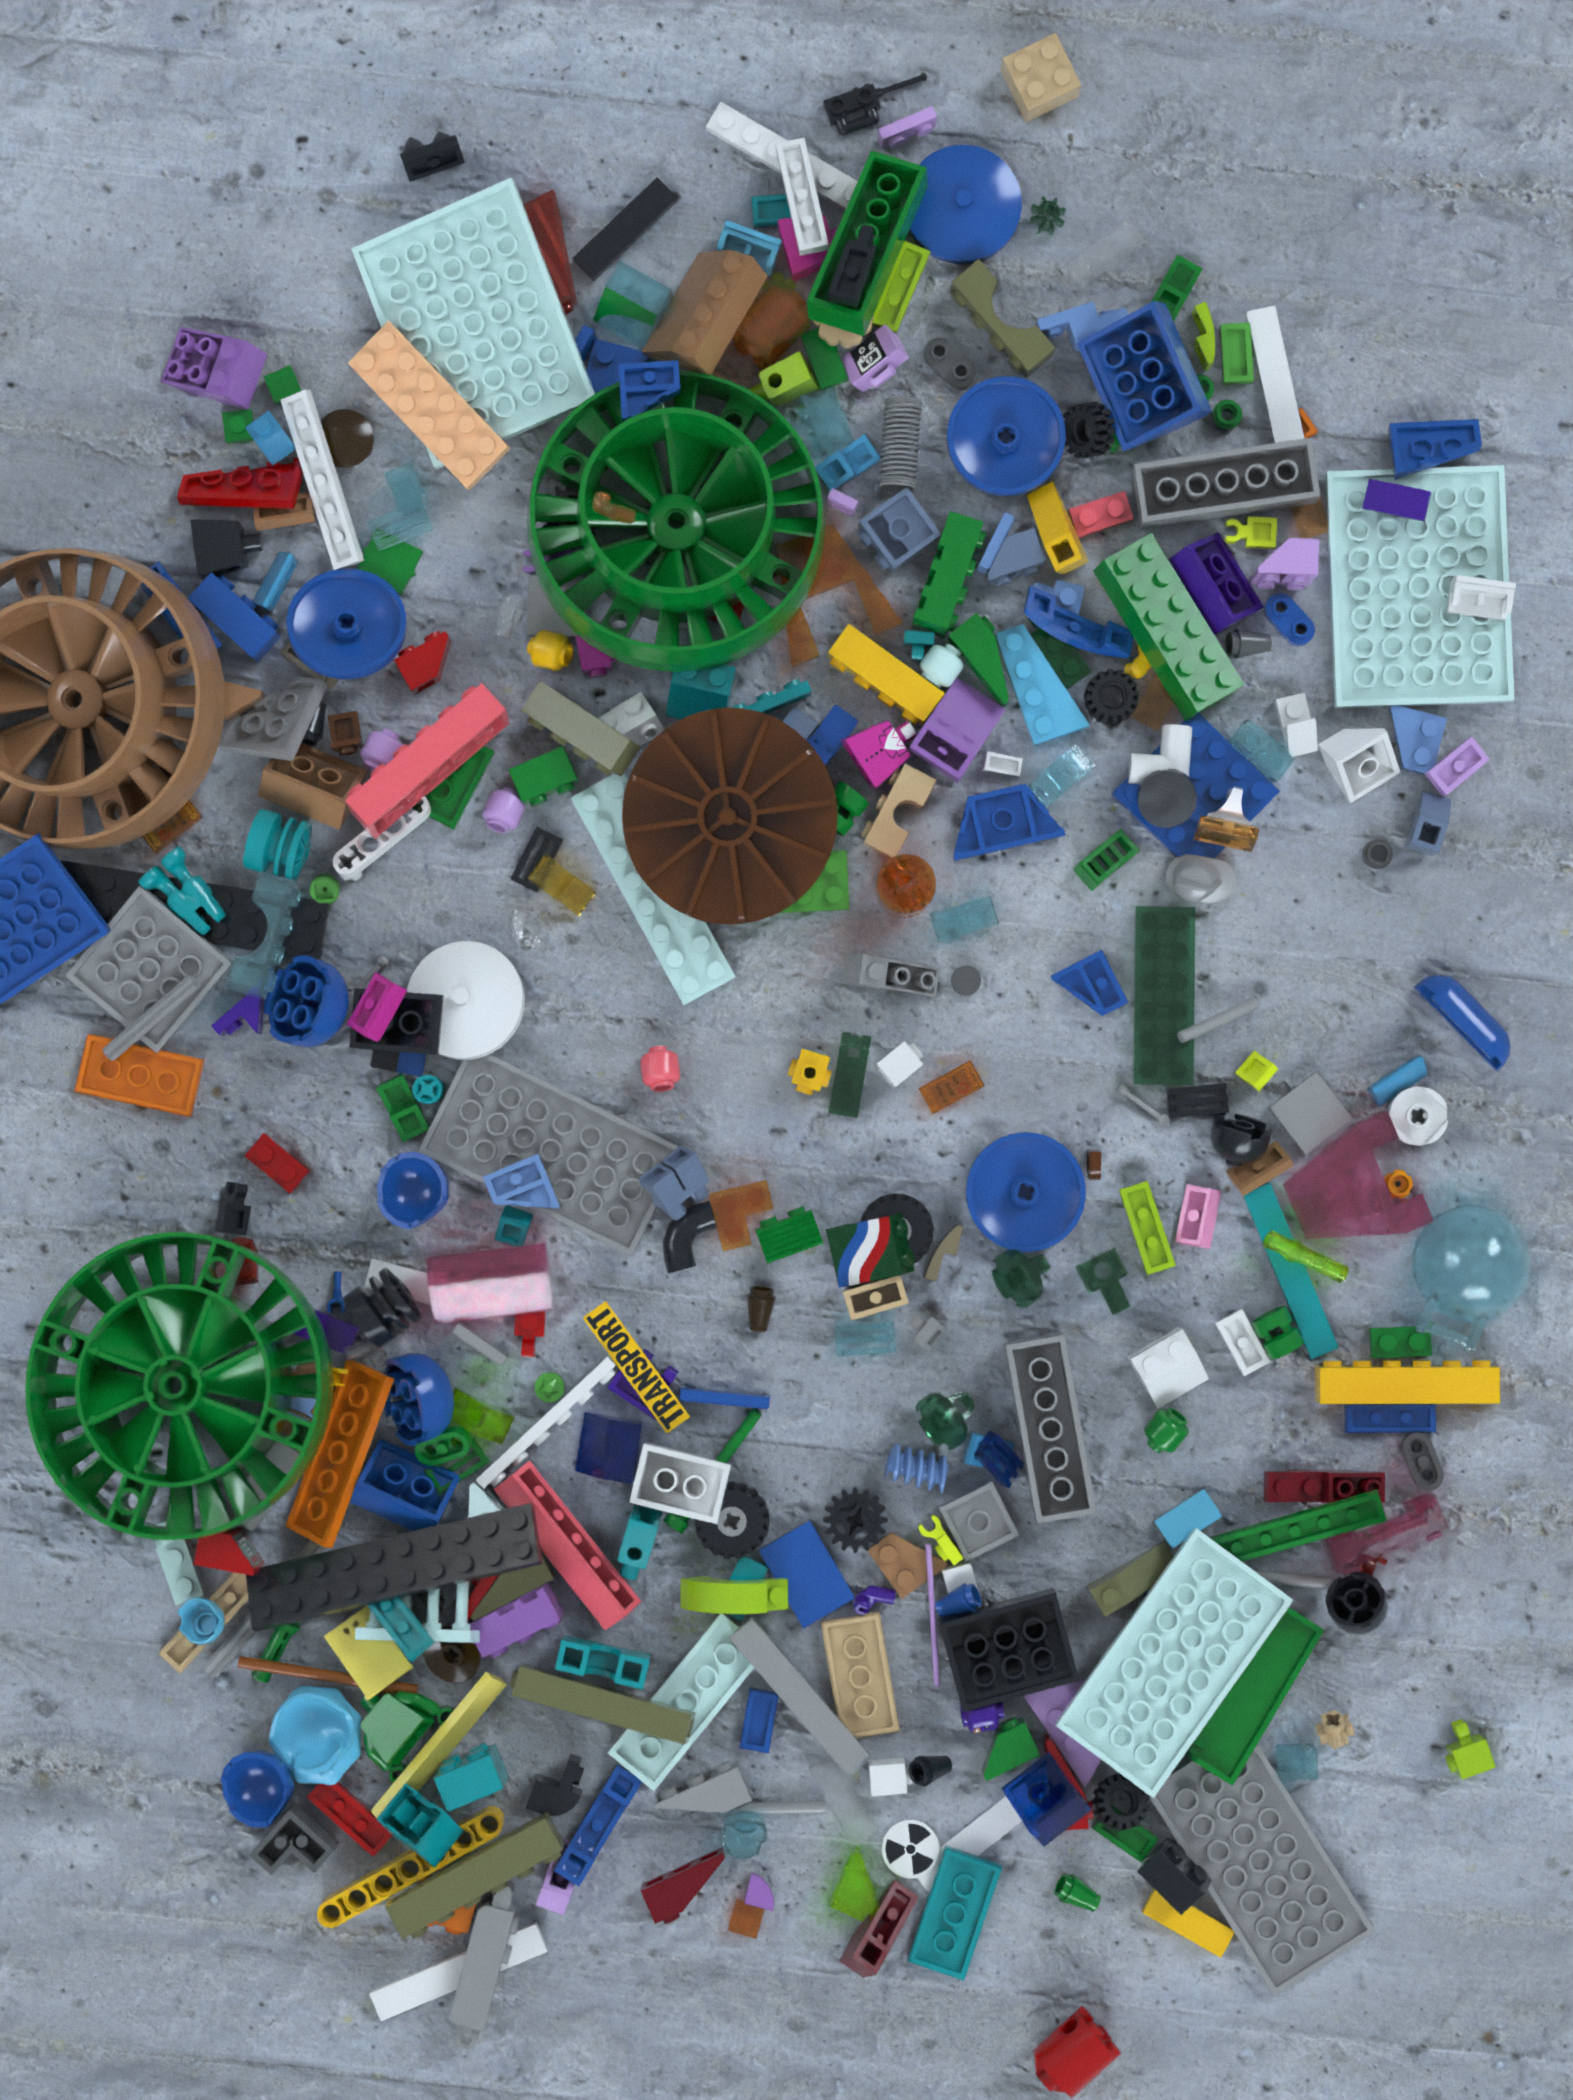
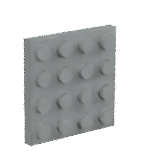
(143, 961)

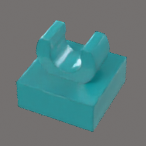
(918, 641)

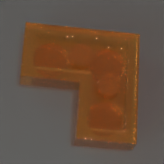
(730, 1210)

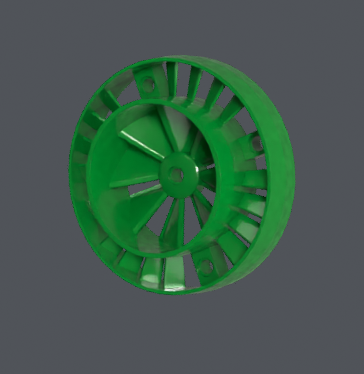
(728, 514)
(191, 1332)

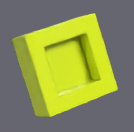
(1256, 1071)

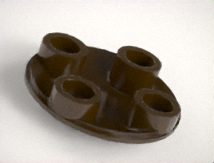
(348, 437)

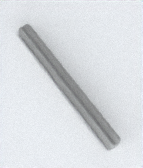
(244, 1631)

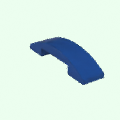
(1074, 629)
(597, 1825)

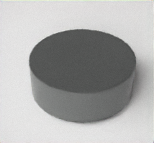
(966, 980)

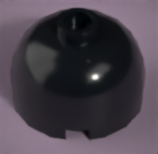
(1239, 1139)
(1357, 1603)

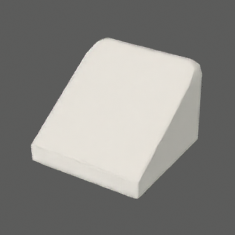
(957, 1575)

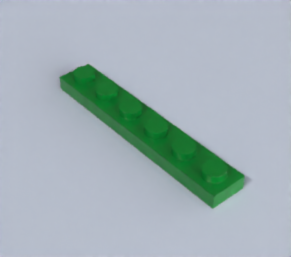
(1303, 1526)

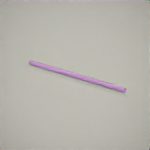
(932, 1614)

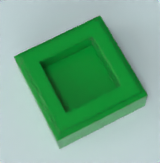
(282, 384)

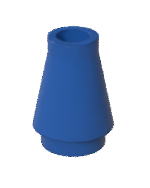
(960, 1601)

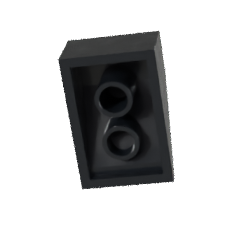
(412, 1028)

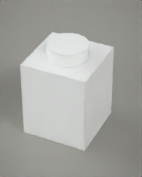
(888, 1776)

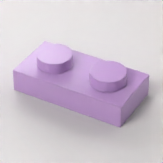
(915, 124)
(1457, 766)

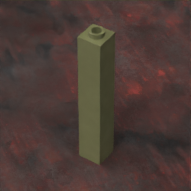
(602, 1703)

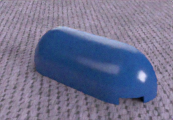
(1467, 1018)

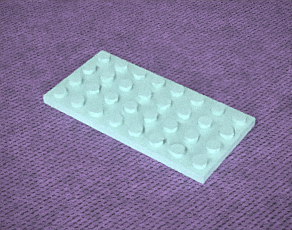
(1173, 1662)

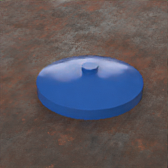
(968, 205)
(1006, 436)
(346, 623)
(1025, 1192)

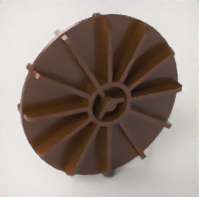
(729, 816)

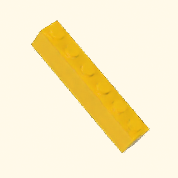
(1407, 1384)

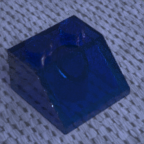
(609, 1447)
(1046, 1799)

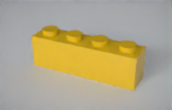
(885, 675)

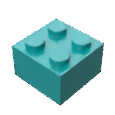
(470, 1776)

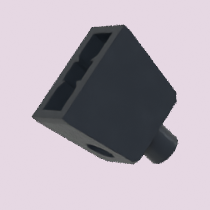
(222, 546)

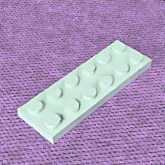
(698, 1684)

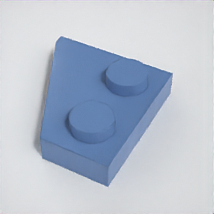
(1417, 737)
(522, 1185)

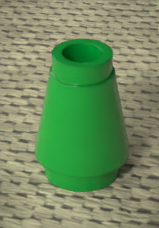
(1076, 1893)

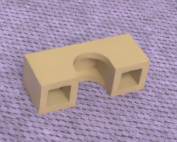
(909, 787)

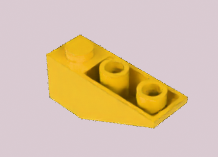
(1056, 529)

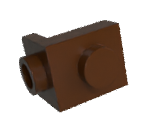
(345, 732)

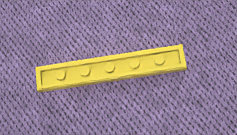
(445, 1738)

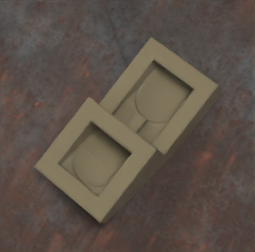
(949, 1245)

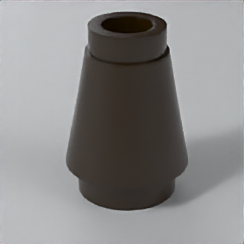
(760, 1307)

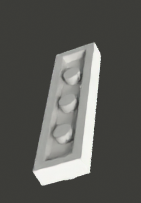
(802, 196)

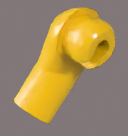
(1139, 666)

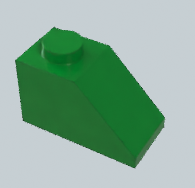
(1009, 1748)

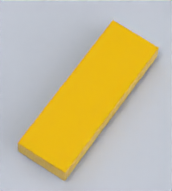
(1192, 1924)

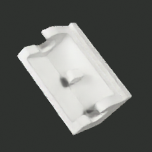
(1480, 597)

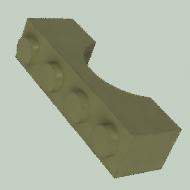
(1024, 347)

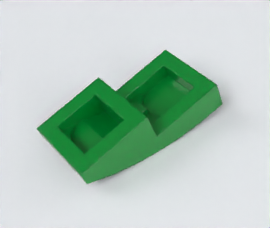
(1177, 284)
(402, 1107)

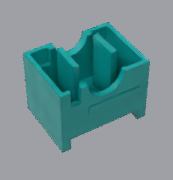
(420, 1825)

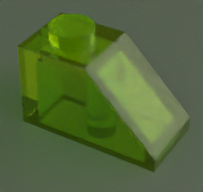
(481, 1417)
(855, 1889)

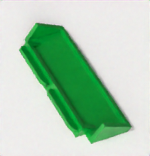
(1254, 1698)

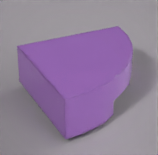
(759, 1893)

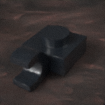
(233, 1214)

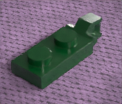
(1061, 657)

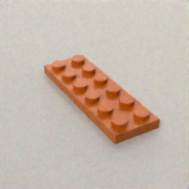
(340, 1457)

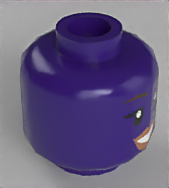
(983, 1718)

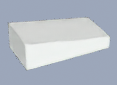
(1002, 764)

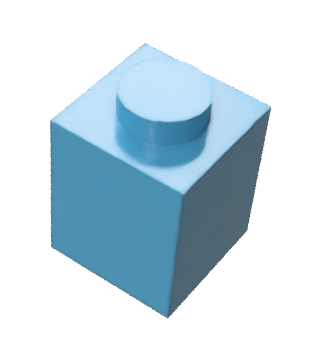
(270, 438)

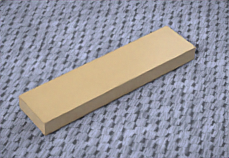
(231, 1598)

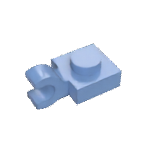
(1068, 595)

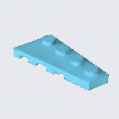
(1039, 691)

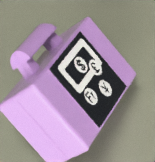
(874, 359)

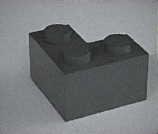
(297, 1835)

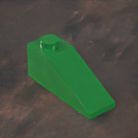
(981, 654)

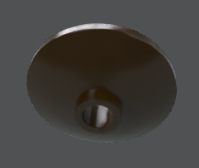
(451, 1665)

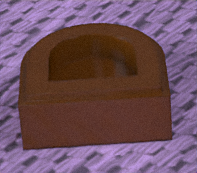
(1094, 1164)

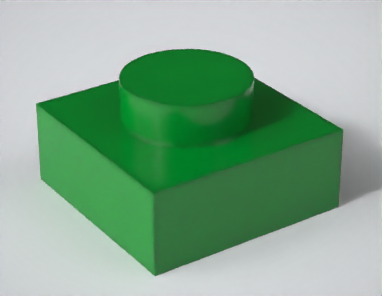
(234, 426)

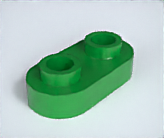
(446, 1447)

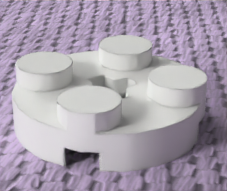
(1434, 1115)

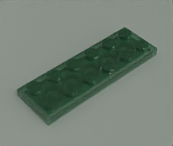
(1163, 995)

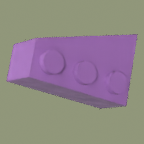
(518, 1620)

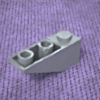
(890, 975)
(715, 1792)

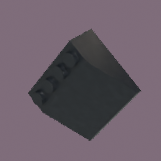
(1008, 1649)

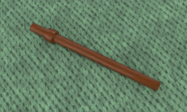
(315, 1674)

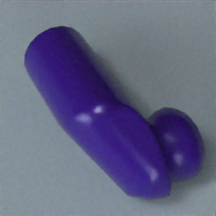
(870, 1596)

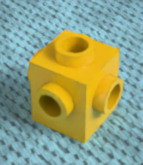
(810, 1060)

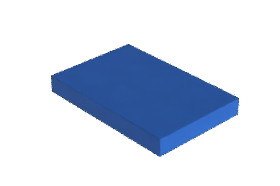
(812, 1575)

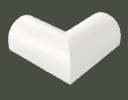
(1174, 754)

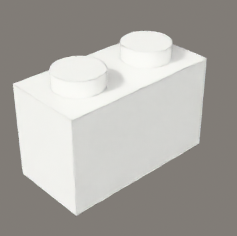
(900, 1063)

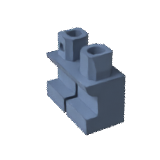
(675, 1181)

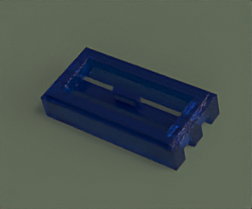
(1010, 1469)

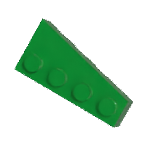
(947, 575)

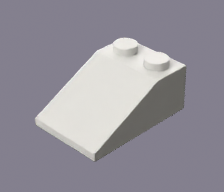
(680, 1483)

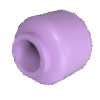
(379, 748)
(503, 810)

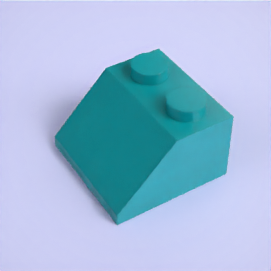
(700, 691)

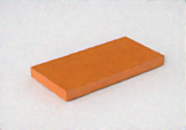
(140, 1077)

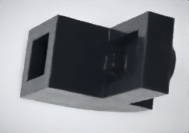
(557, 1796)

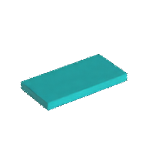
(954, 1913)

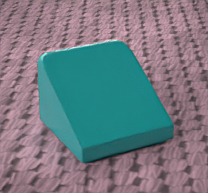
(513, 1226)

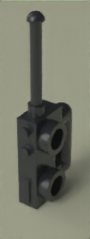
(858, 99)

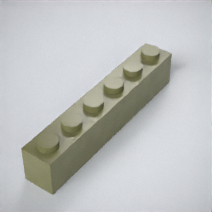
(474, 1876)

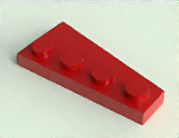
(244, 487)

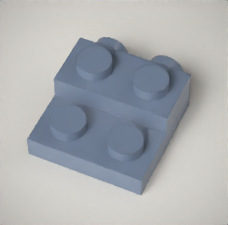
(897, 530)

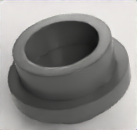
(1377, 854)

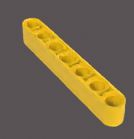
(400, 1876)

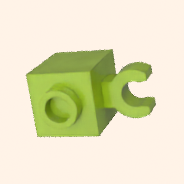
(1469, 1754)

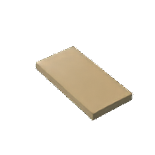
(860, 1674)

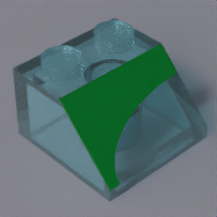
(632, 304)

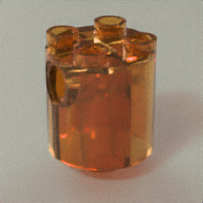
(772, 325)
(899, 872)

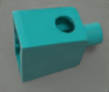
(638, 1540)

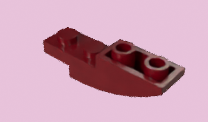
(1320, 1485)

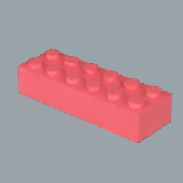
(427, 760)

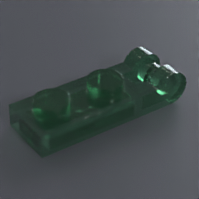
(849, 1076)

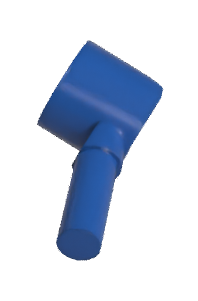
(337, 1294)

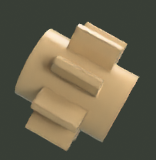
(1334, 1729)

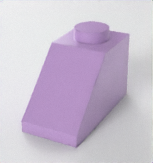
(555, 1888)

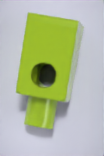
(795, 377)

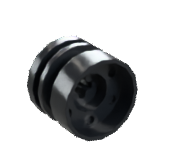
(378, 1310)

